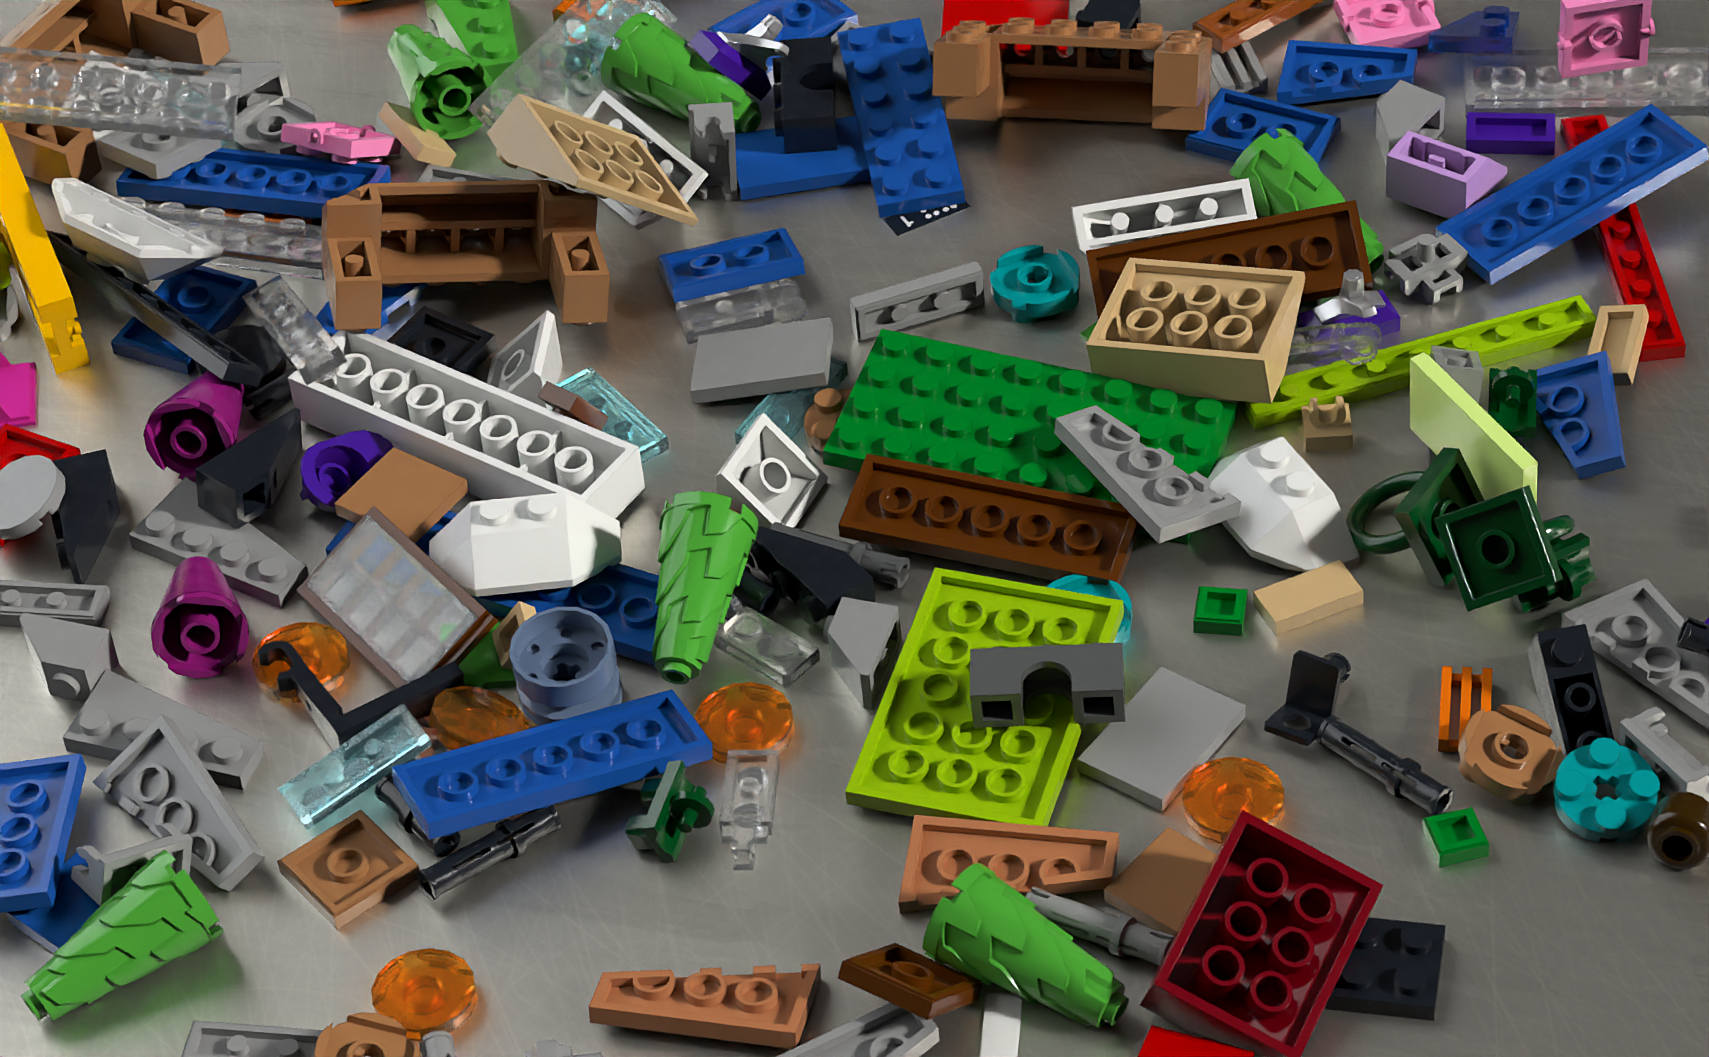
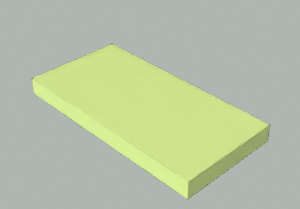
(1450, 418)

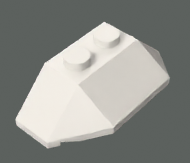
(677, 166)
(1162, 214)
(127, 235)
(1284, 509)
(526, 544)

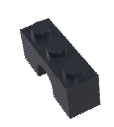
(805, 96)

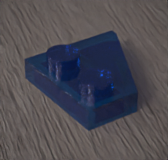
(1480, 32)

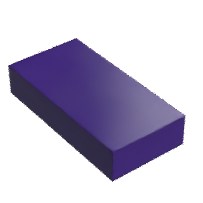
(1510, 133)

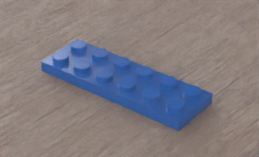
(899, 118)
(255, 182)
(1574, 192)
(550, 763)

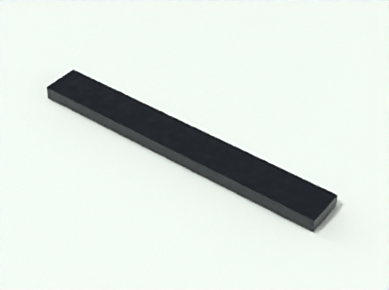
(157, 314)

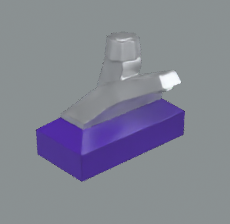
(743, 55)
(1354, 306)

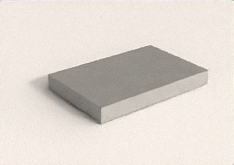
(762, 360)
(1165, 737)

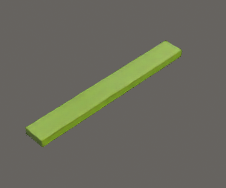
(1494, 340)

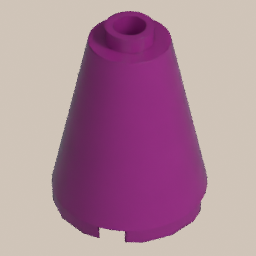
(194, 424)
(199, 621)

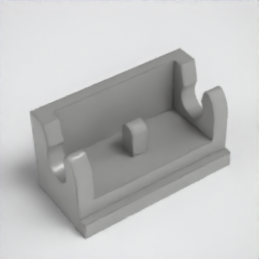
(714, 146)
(1669, 760)
(113, 870)

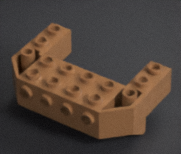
(164, 28)
(990, 78)
(462, 235)

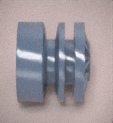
(564, 665)

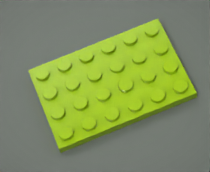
(923, 738)

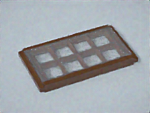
(395, 602)

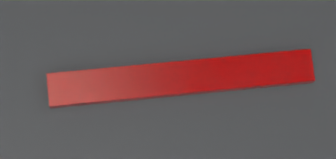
(1631, 260)

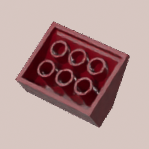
(1262, 942)

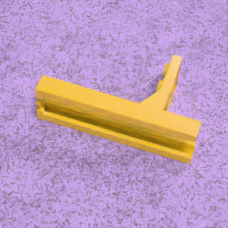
(38, 266)

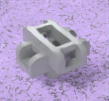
(1437, 259)

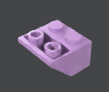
(1439, 175)

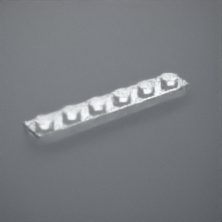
(295, 330)

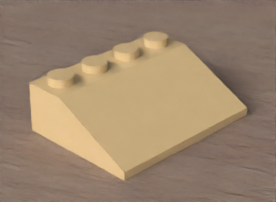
(585, 157)
(1199, 328)

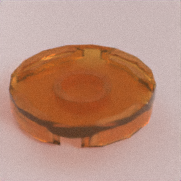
(320, 649)
(473, 715)
(746, 719)
(1226, 786)
(425, 992)

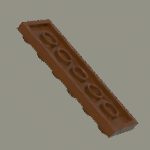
(1312, 240)
(988, 521)

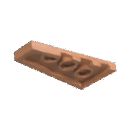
(1018, 854)
(739, 1008)

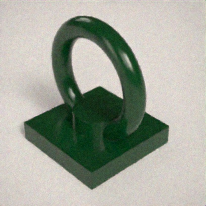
(1432, 493)
(1501, 547)

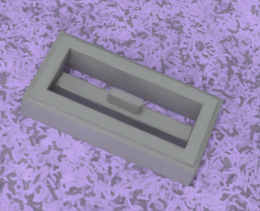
(1252, 64)

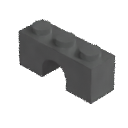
(1012, 676)

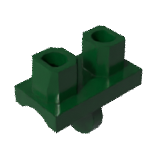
(1513, 400)
(1575, 568)
(672, 810)

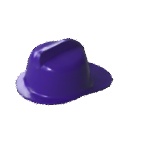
(337, 464)

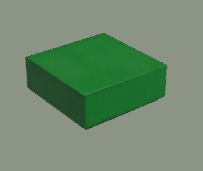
(1220, 611)
(1455, 837)

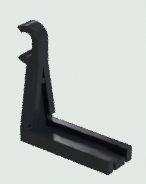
(328, 714)

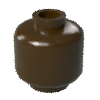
(1680, 830)

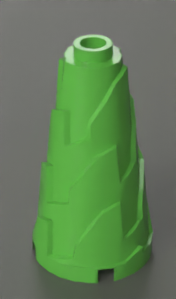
(667, 74)
(437, 81)
(1289, 180)
(701, 564)
(125, 939)
(1003, 940)

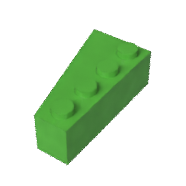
(478, 29)

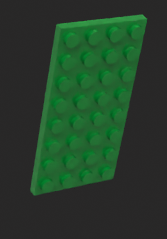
(999, 416)

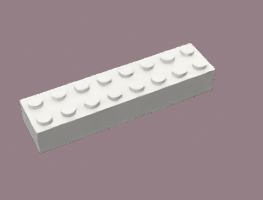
(468, 427)

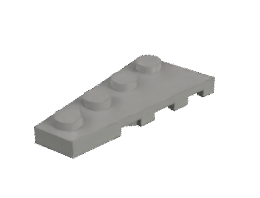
(1142, 477)
(245, 555)
(1640, 636)
(123, 709)
(166, 782)
(880, 1033)

